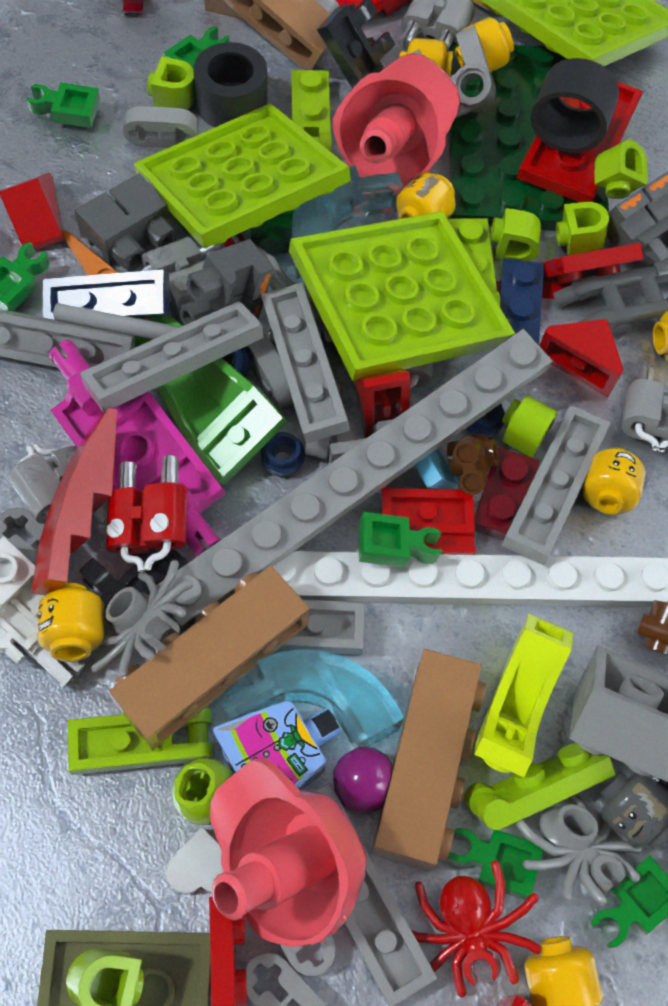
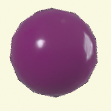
(362, 779)

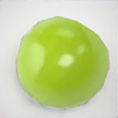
(195, 788)

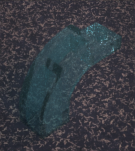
(354, 199)
(325, 681)

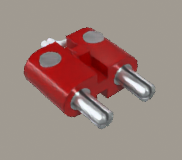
(147, 516)

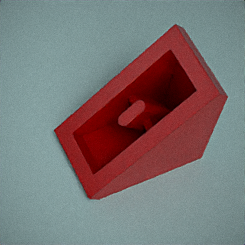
(34, 211)
(585, 353)
(382, 397)

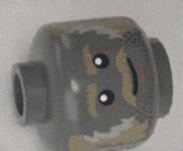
(637, 809)

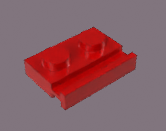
(604, 262)
(441, 509)
(227, 982)

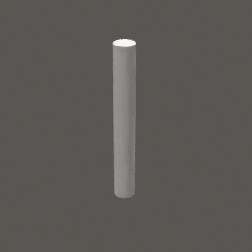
(111, 321)

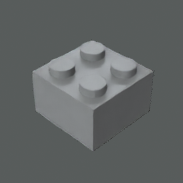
(623, 713)

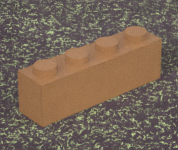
(288, 26)
(209, 656)
(428, 761)

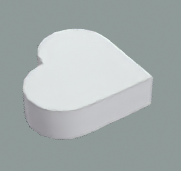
(195, 864)

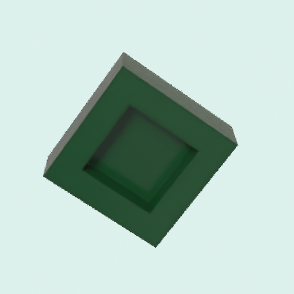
(274, 234)

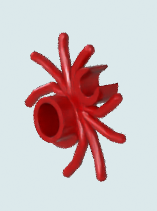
(474, 928)

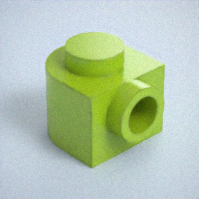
(172, 84)
(621, 169)
(582, 227)
(516, 235)
(528, 424)
(105, 978)

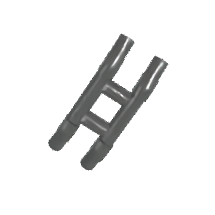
(608, 286)

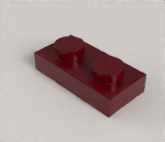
(504, 493)

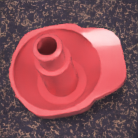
(397, 118)
(284, 857)

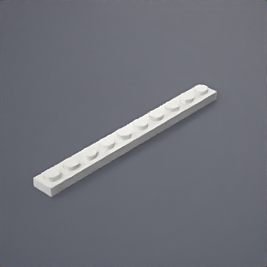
(479, 580)

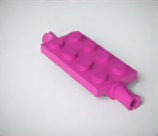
(143, 438)

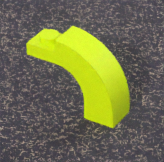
(521, 695)

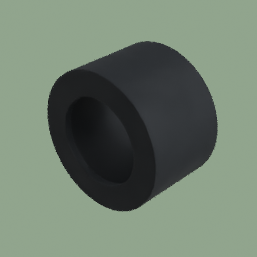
(224, 64)
(569, 127)

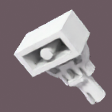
(20, 615)

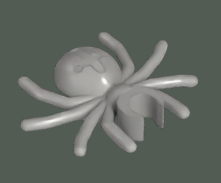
(142, 619)
(574, 835)

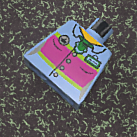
(282, 738)

